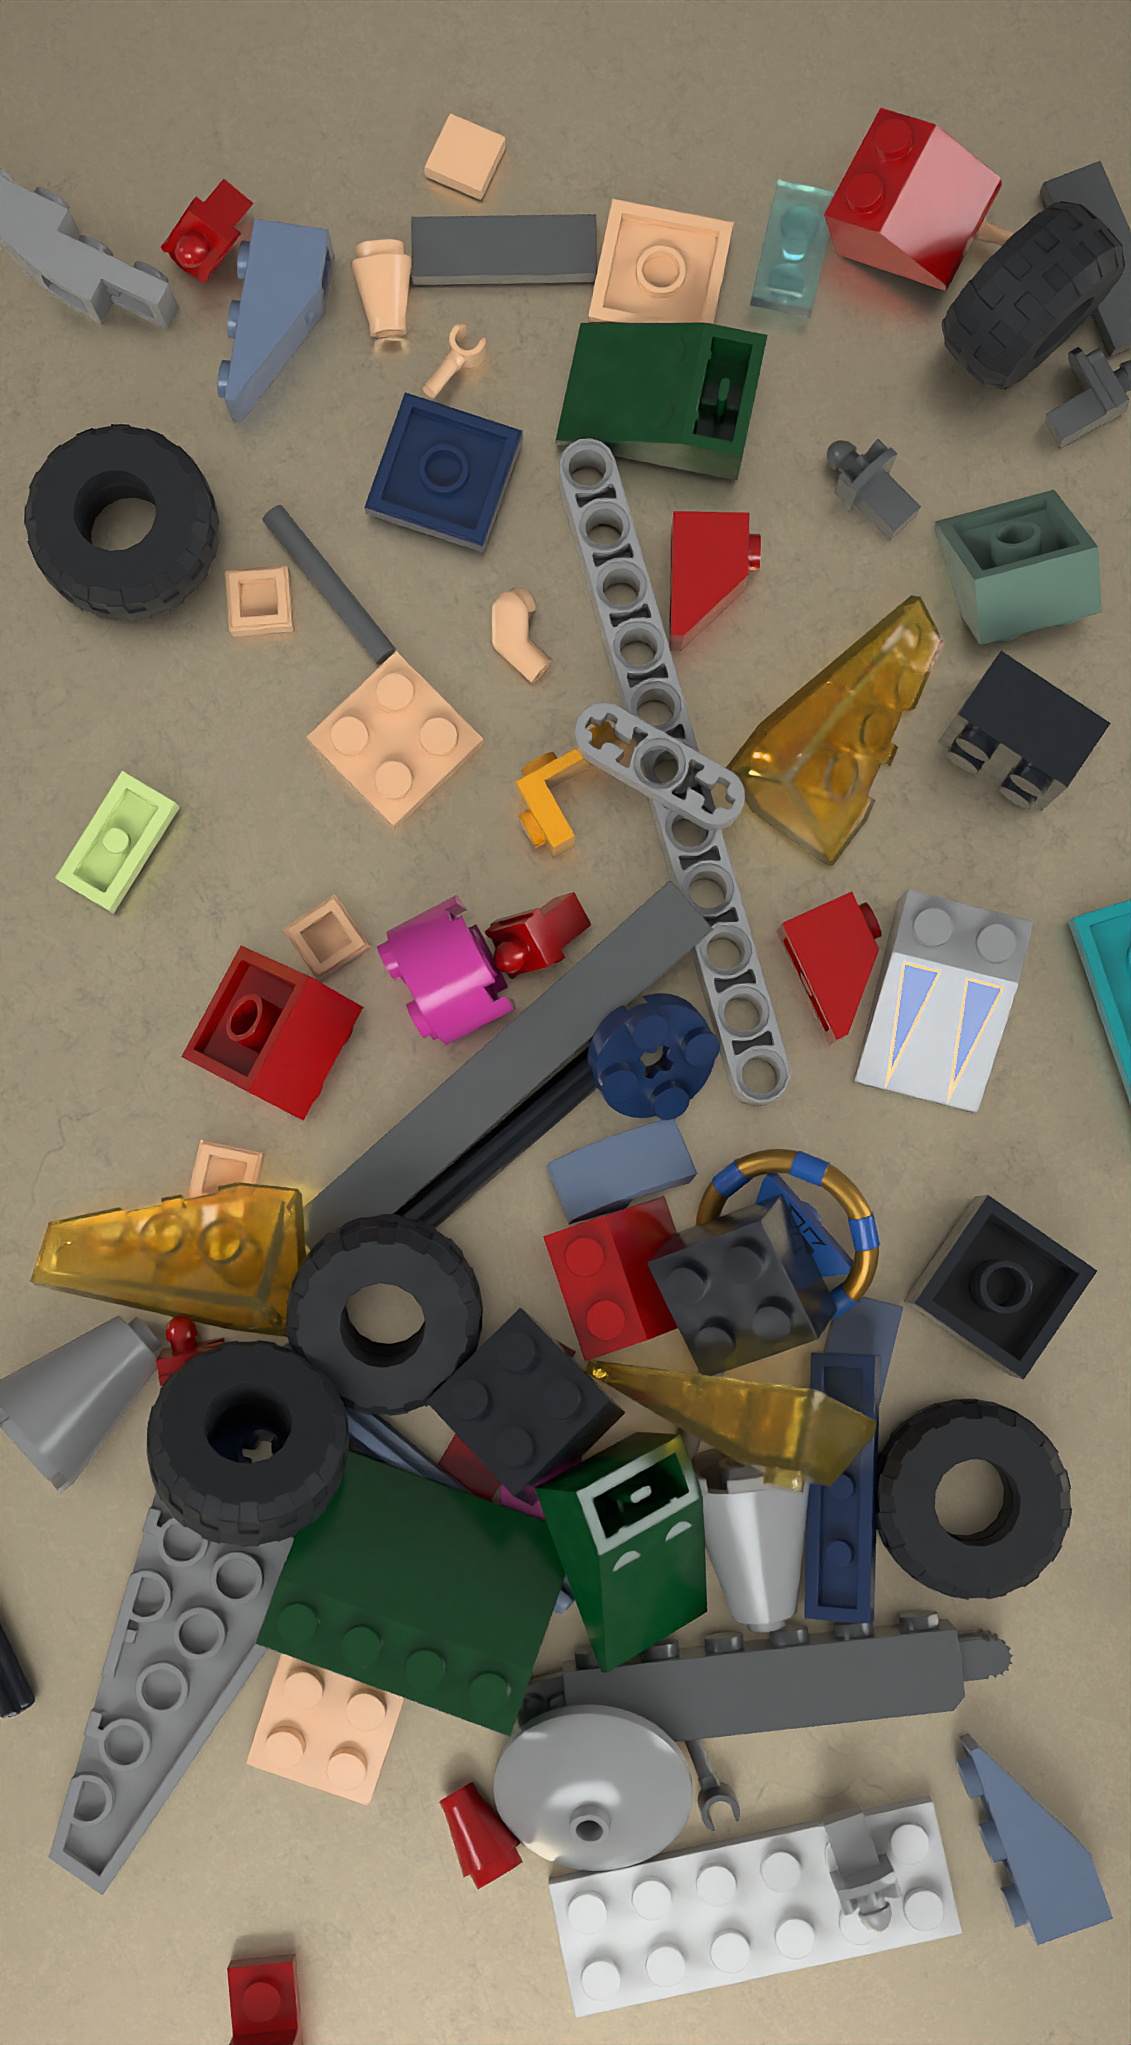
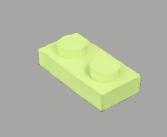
(117, 842)

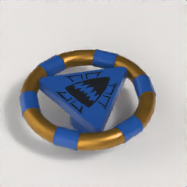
(825, 1250)

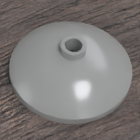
(593, 1787)

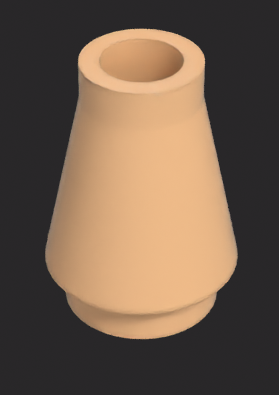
(383, 284)

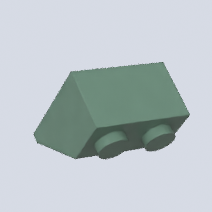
(1020, 567)

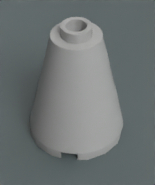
(75, 1396)
(752, 1540)

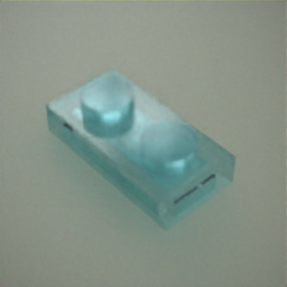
(792, 249)

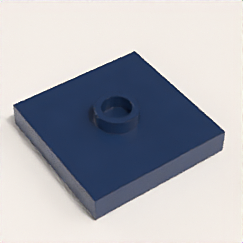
(444, 472)

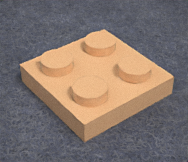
(659, 266)
(395, 740)
(325, 1730)

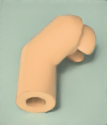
(510, 633)

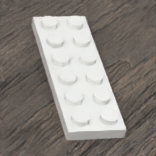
(742, 1910)

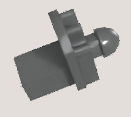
(1100, 402)
(870, 488)

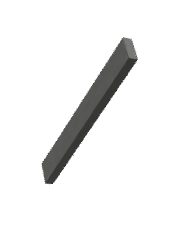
(510, 1064)

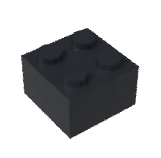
(1022, 733)
(743, 1286)
(1000, 1286)
(525, 1406)

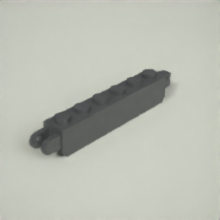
(782, 1679)

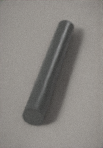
(329, 584)

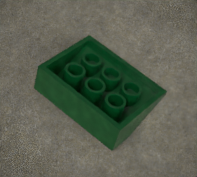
(419, 1593)

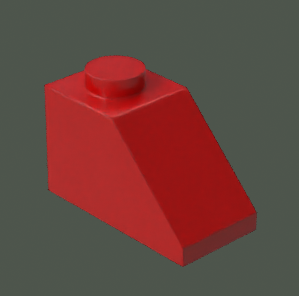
(707, 569)
(833, 959)

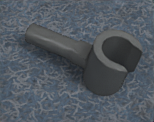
(711, 1788)

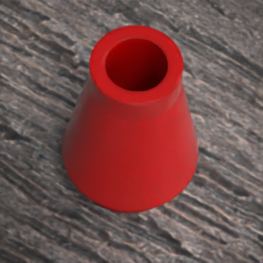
(479, 1836)

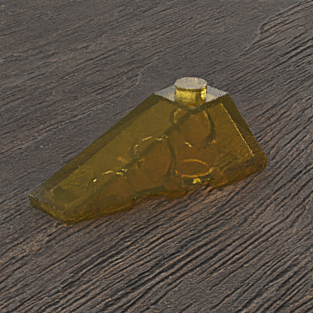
(822, 748)
(203, 1257)
(769, 1427)

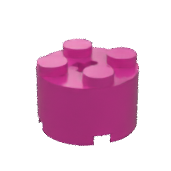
(446, 972)

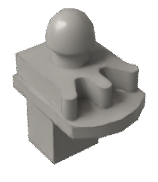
(861, 1875)

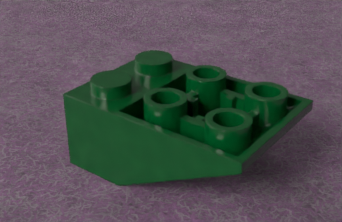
(664, 393)
(630, 1542)

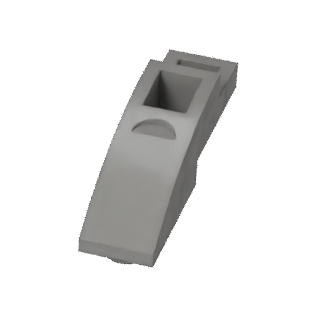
(73, 266)

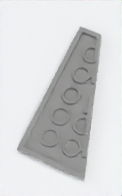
(164, 1686)

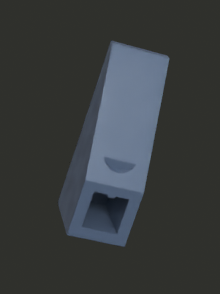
(281, 302)
(1048, 1868)

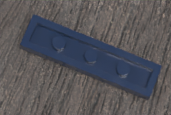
(844, 1514)

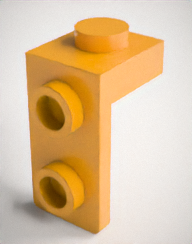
(543, 818)

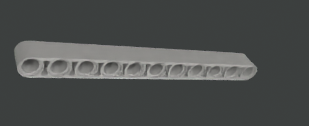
(659, 681)

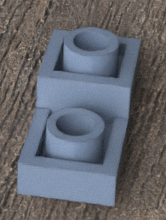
(621, 1168)

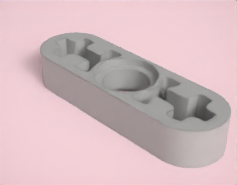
(610, 754)

